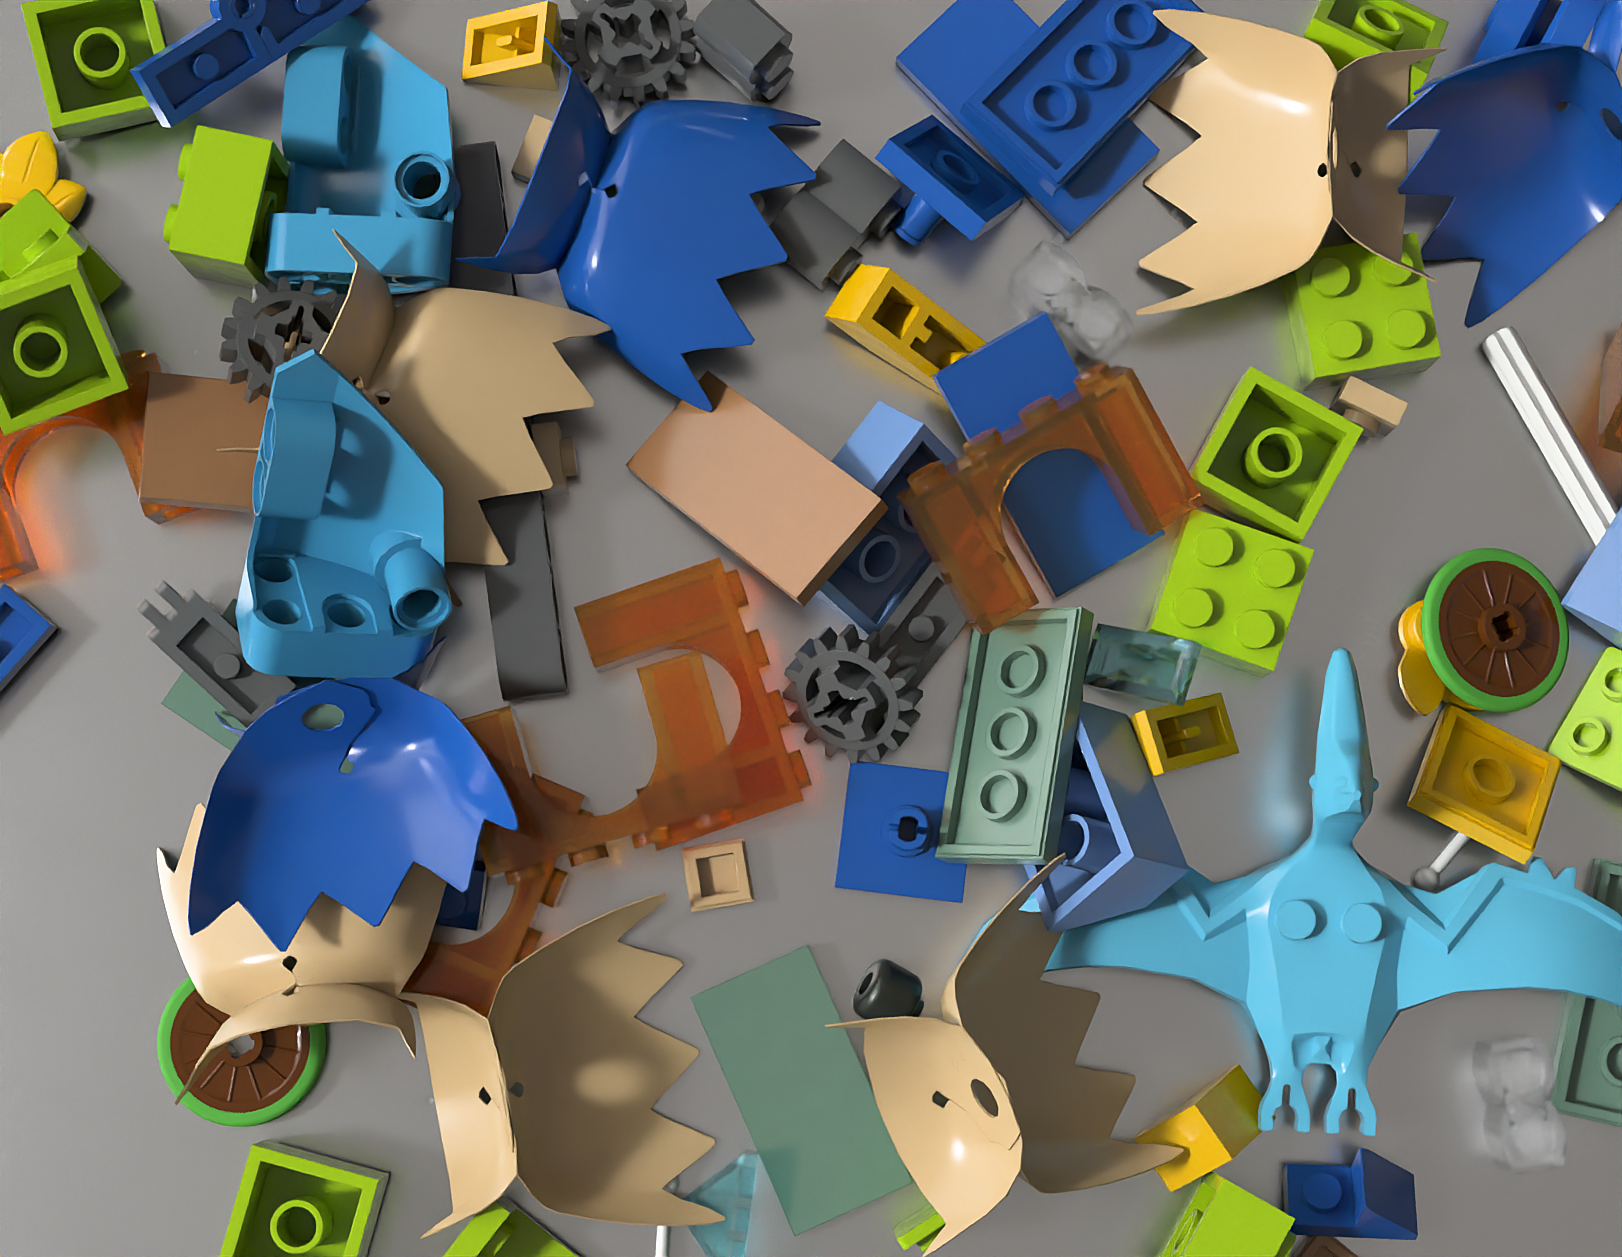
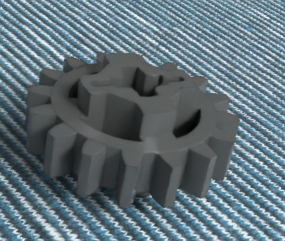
(615, 62)
(261, 337)
(852, 694)

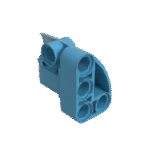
(356, 142)
(341, 537)

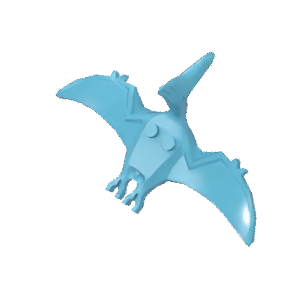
(1337, 948)

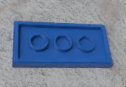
(962, 53)
(1076, 83)
(1060, 495)

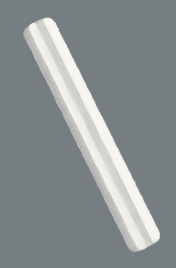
(1551, 431)

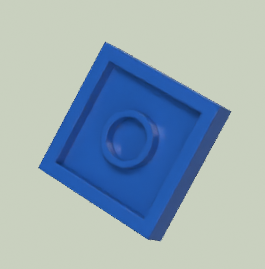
(947, 183)
(894, 834)

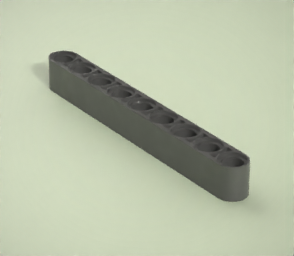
(523, 590)

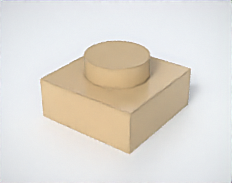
(1368, 407)
(557, 455)

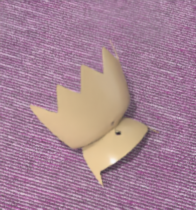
(1266, 124)
(459, 385)
(342, 965)
(588, 1080)
(1008, 1080)

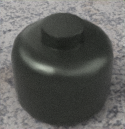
(888, 992)

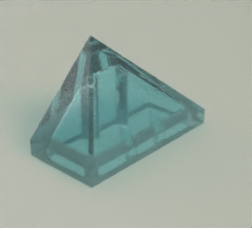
(1141, 664)
(730, 1195)

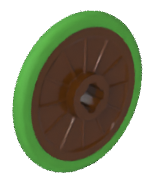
(1466, 648)
(236, 1088)

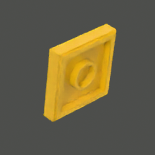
(1485, 783)

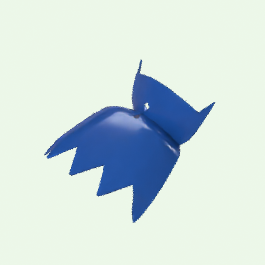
(1517, 166)
(670, 232)
(298, 827)

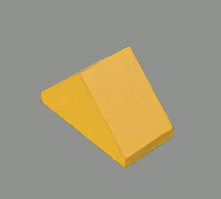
(511, 48)
(1184, 736)
(1208, 1126)

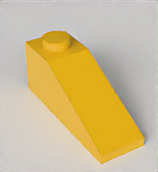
(900, 323)

